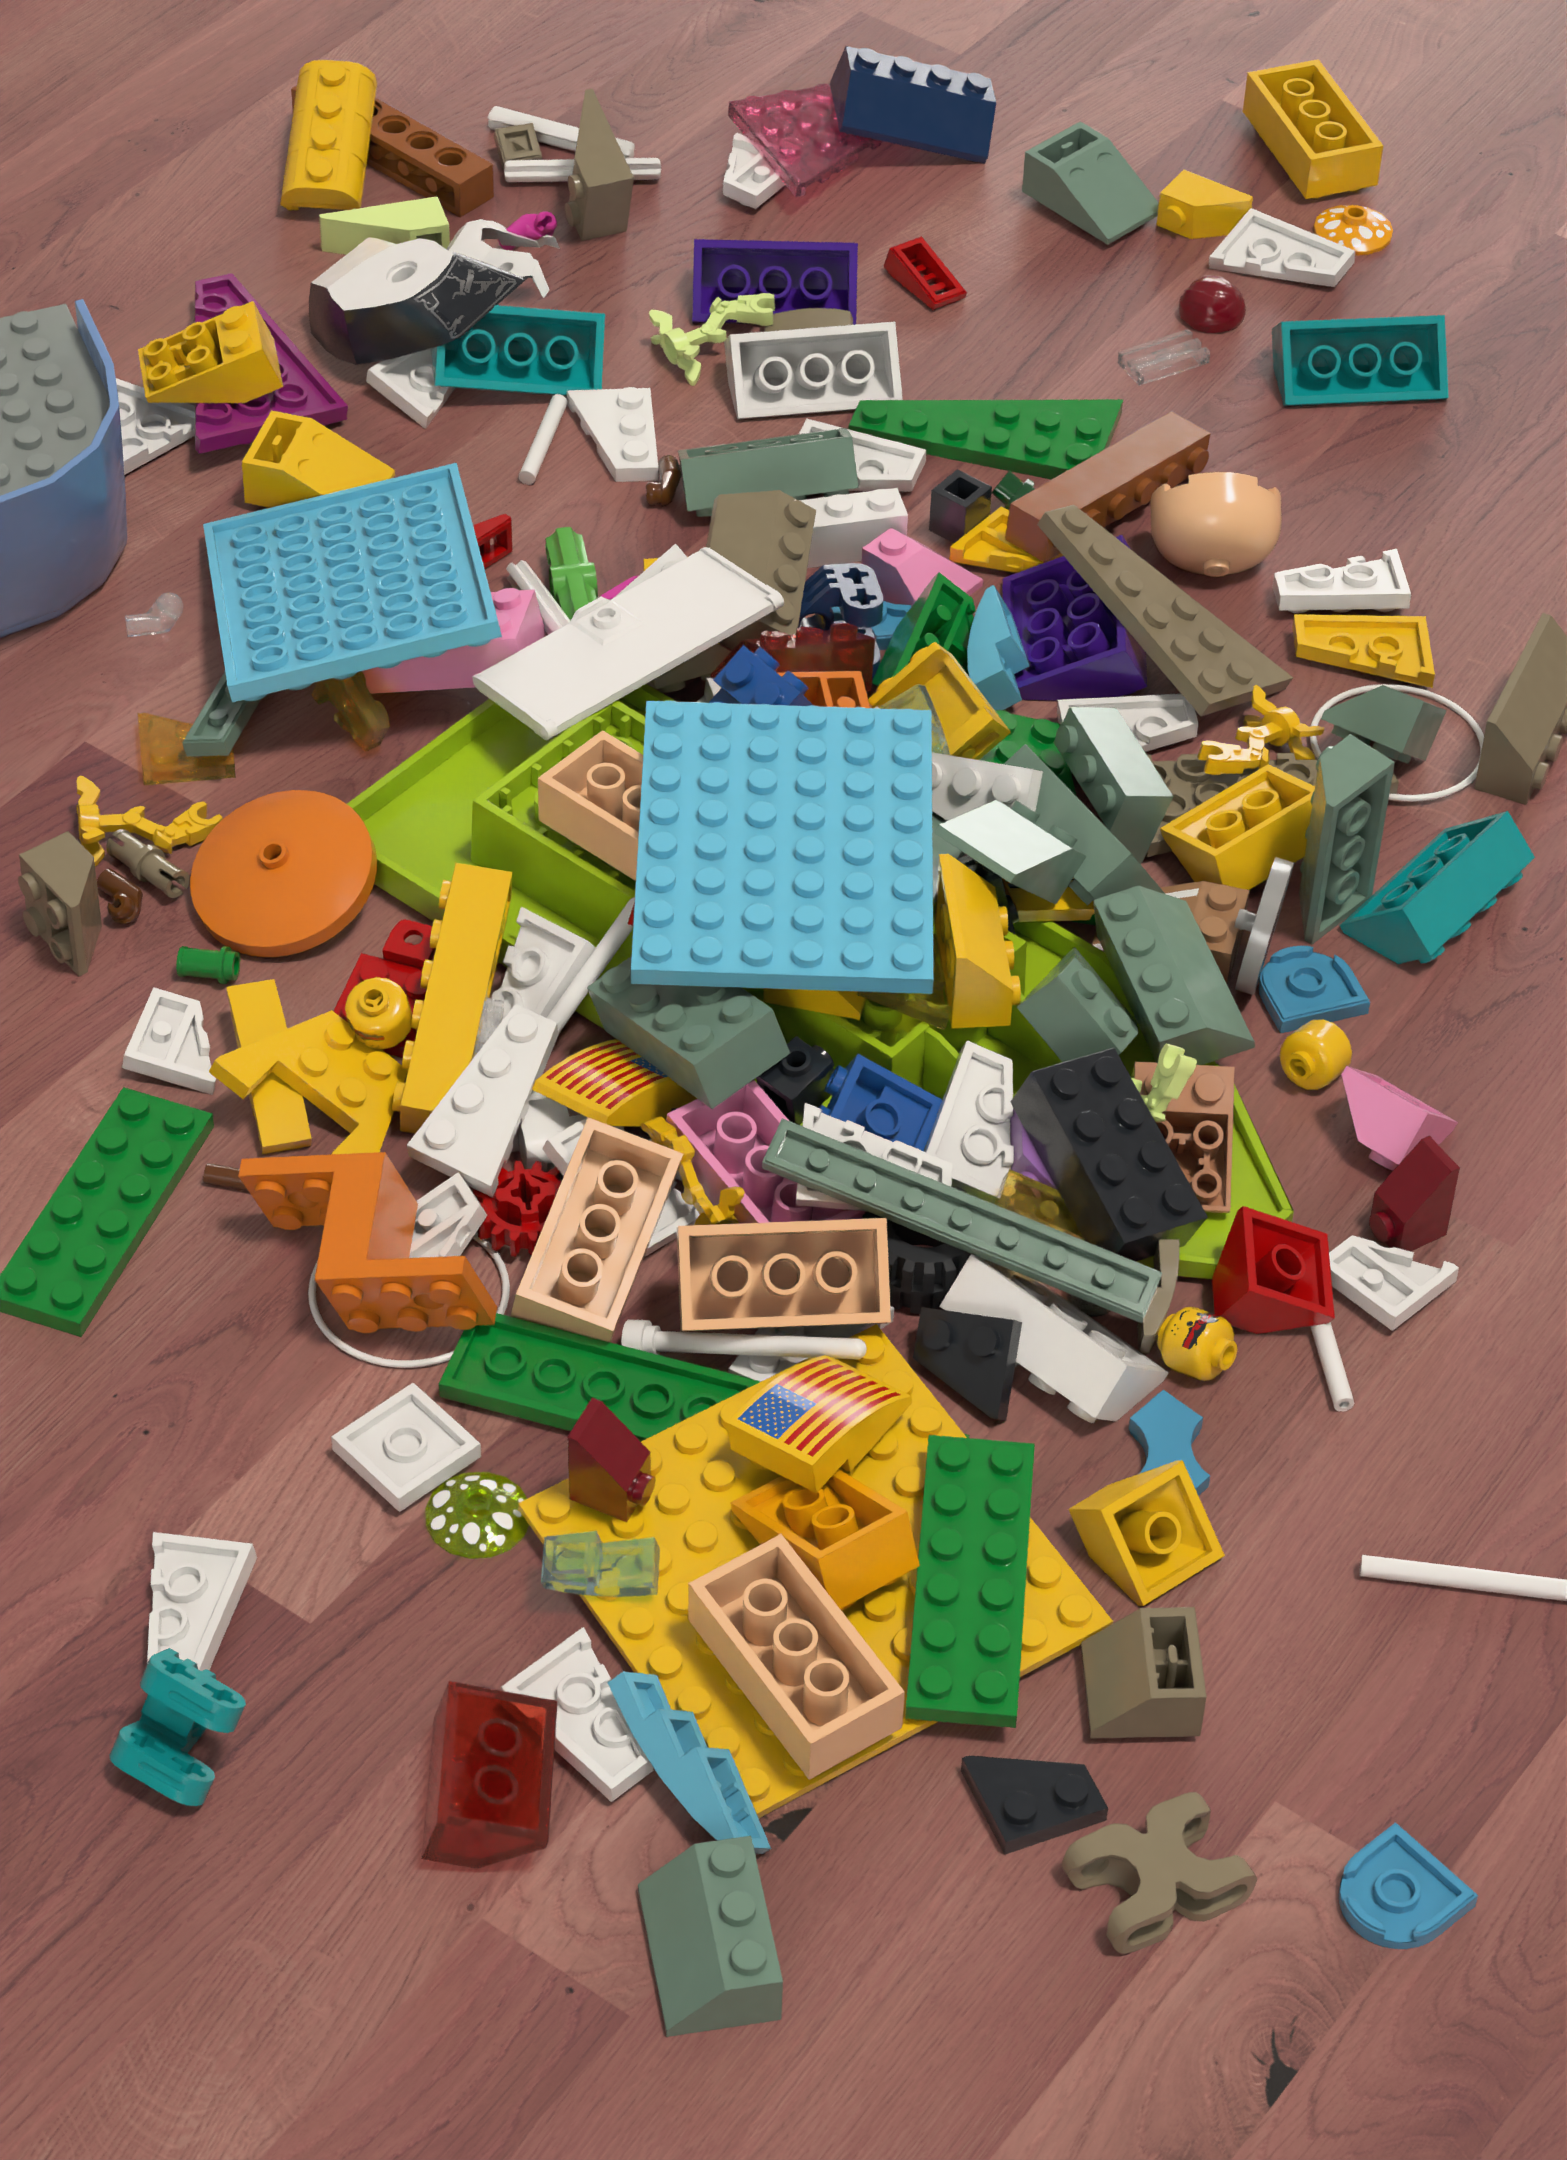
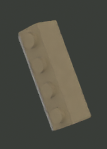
(771, 541)
(1527, 718)

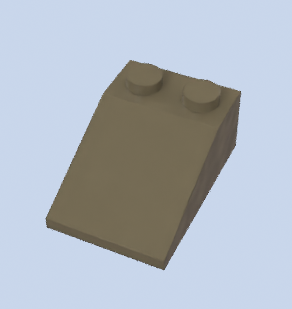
(600, 177)

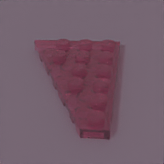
(798, 135)

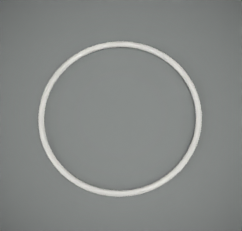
(1399, 797)
(404, 1363)

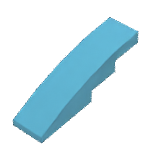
(698, 1776)

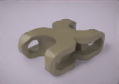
(1159, 1872)

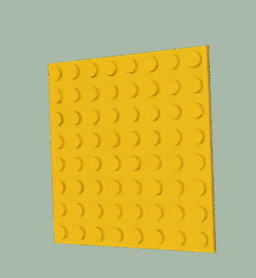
(700, 1532)

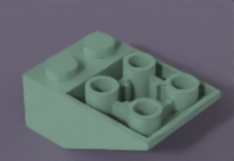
(1088, 183)

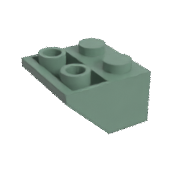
(1392, 719)

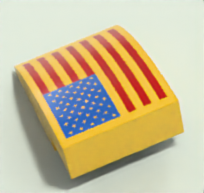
(612, 1086)
(815, 1420)

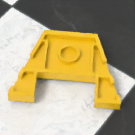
(328, 1069)

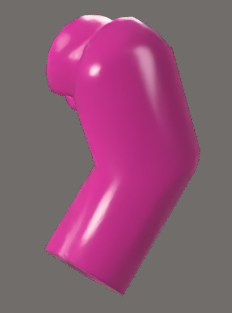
(532, 226)

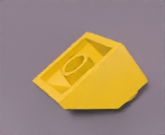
(1148, 1531)

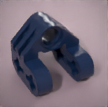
(853, 590)

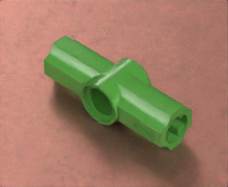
(570, 574)

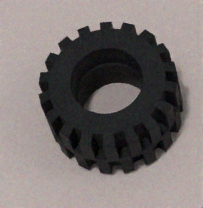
(916, 1273)

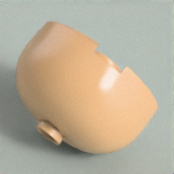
(1216, 523)

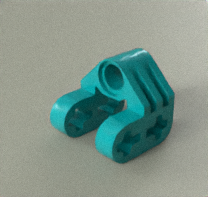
(172, 1720)

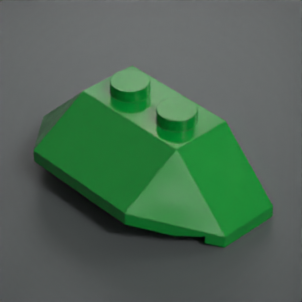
(938, 615)

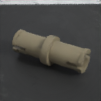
(147, 863)

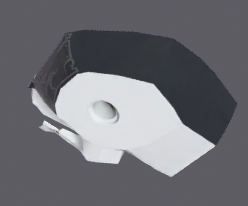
(416, 293)

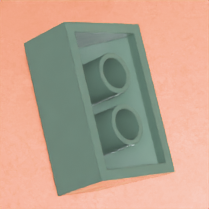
(1114, 775)
(711, 1939)

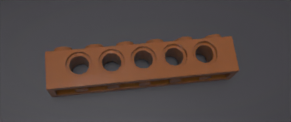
(426, 160)

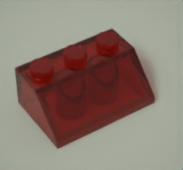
(815, 650)
(489, 1776)

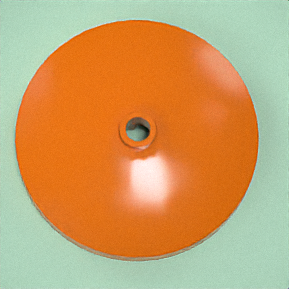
(283, 873)

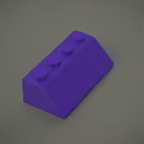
(793, 271)

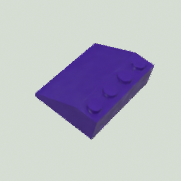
(1070, 637)

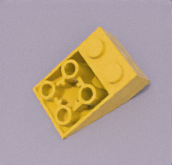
(213, 361)
(303, 460)

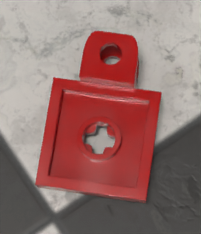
(401, 964)

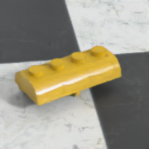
(329, 136)

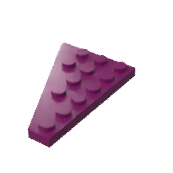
(303, 389)

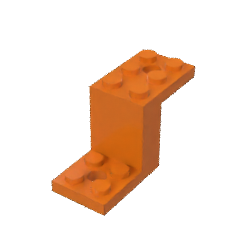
(367, 1242)

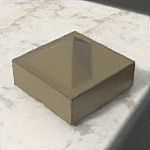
(517, 143)

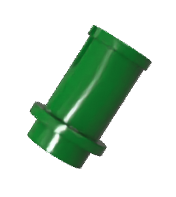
(208, 963)

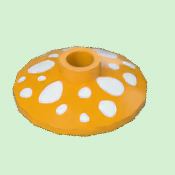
(1355, 228)

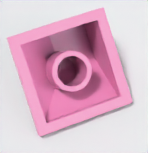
(907, 567)
(1390, 1118)

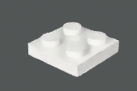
(406, 1446)

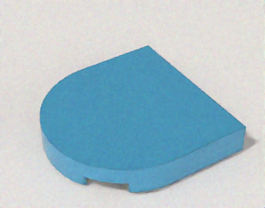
(1308, 987)
(1401, 1892)

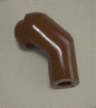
(670, 476)
(125, 895)

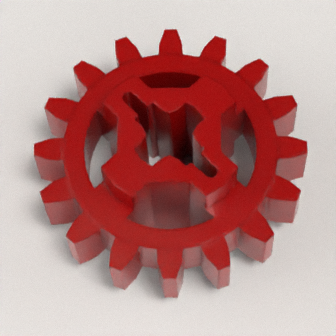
(518, 1207)

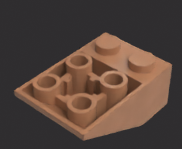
(1200, 1130)

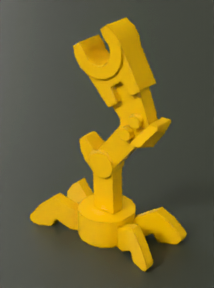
(1277, 727)
(186, 828)
(694, 1194)

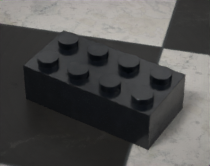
(1107, 1156)

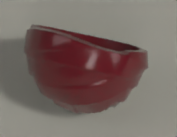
(1212, 305)

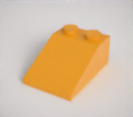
(842, 1533)

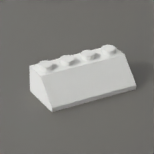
(812, 369)
(851, 522)
(1058, 1341)

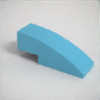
(995, 651)

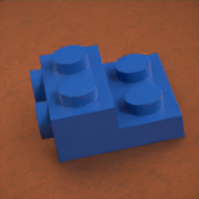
(753, 680)
(881, 1102)

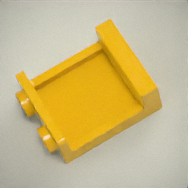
(963, 711)

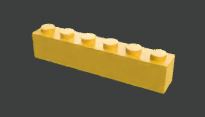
(456, 988)

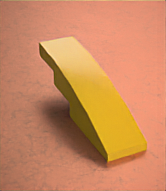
(274, 1103)

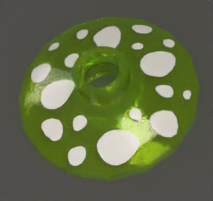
(471, 1528)

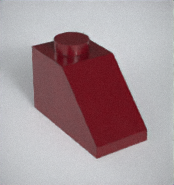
(1415, 1198)
(607, 1464)

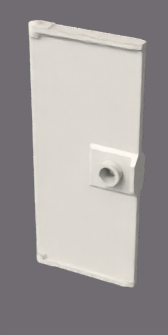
(626, 642)

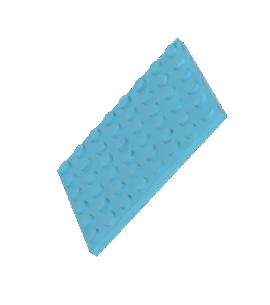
(348, 583)
(785, 848)

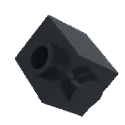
(958, 505)
(798, 1079)

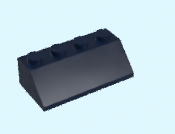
(913, 104)

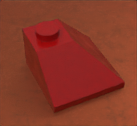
(1273, 1275)

